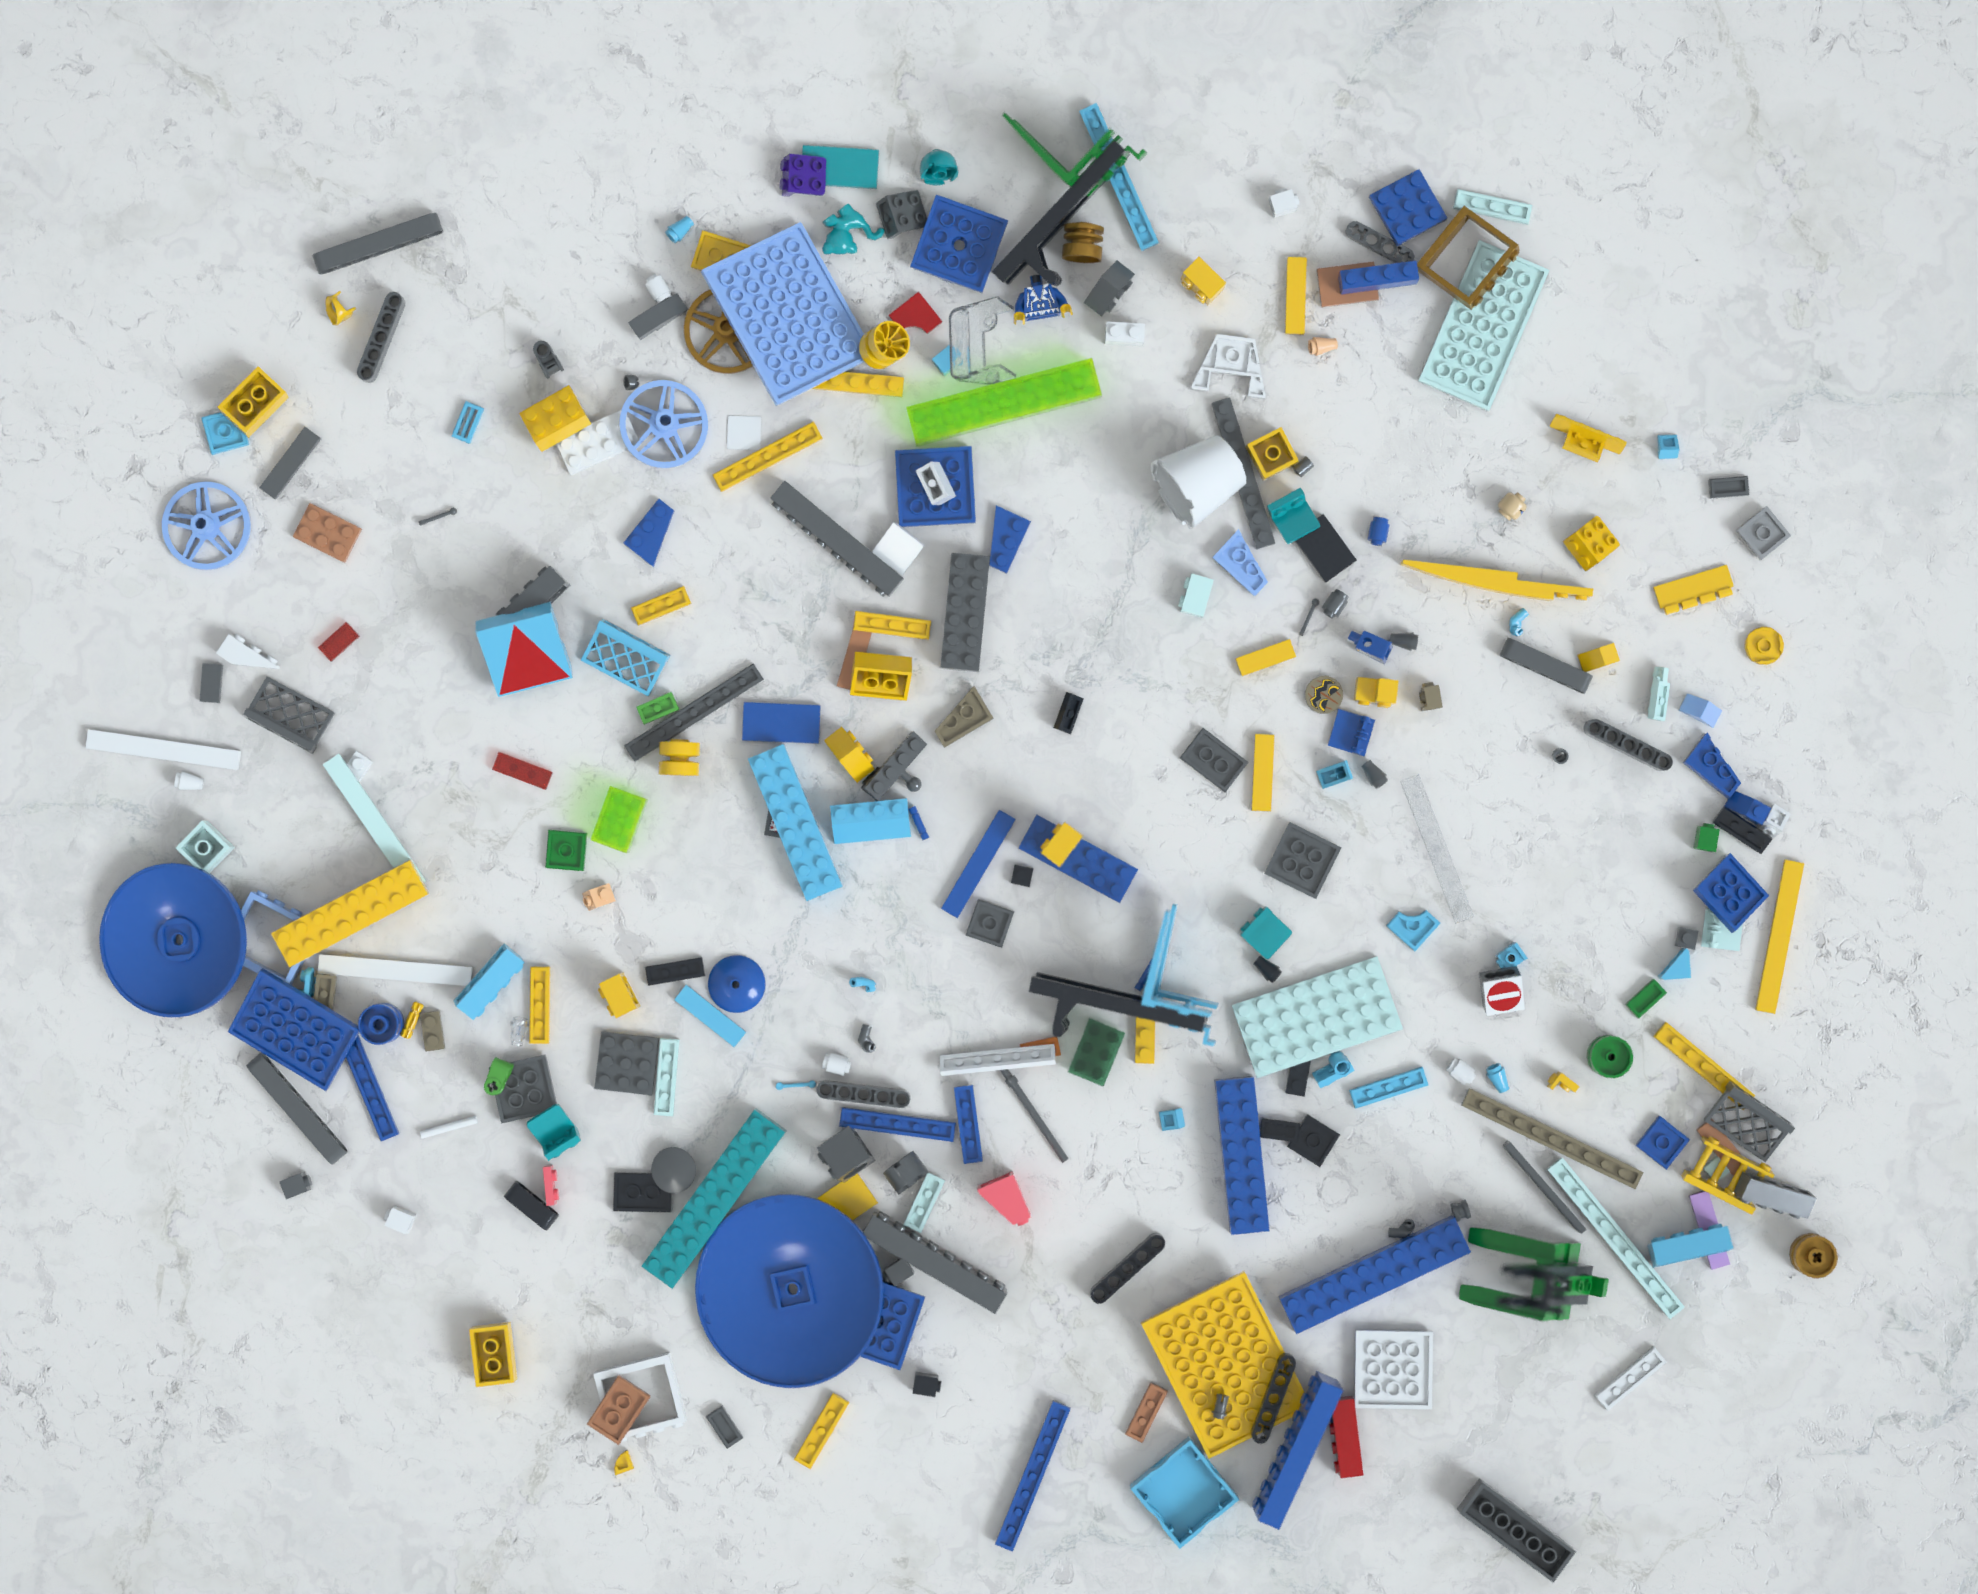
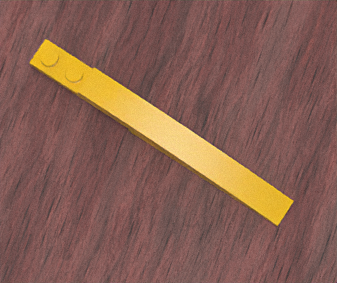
(1498, 581)

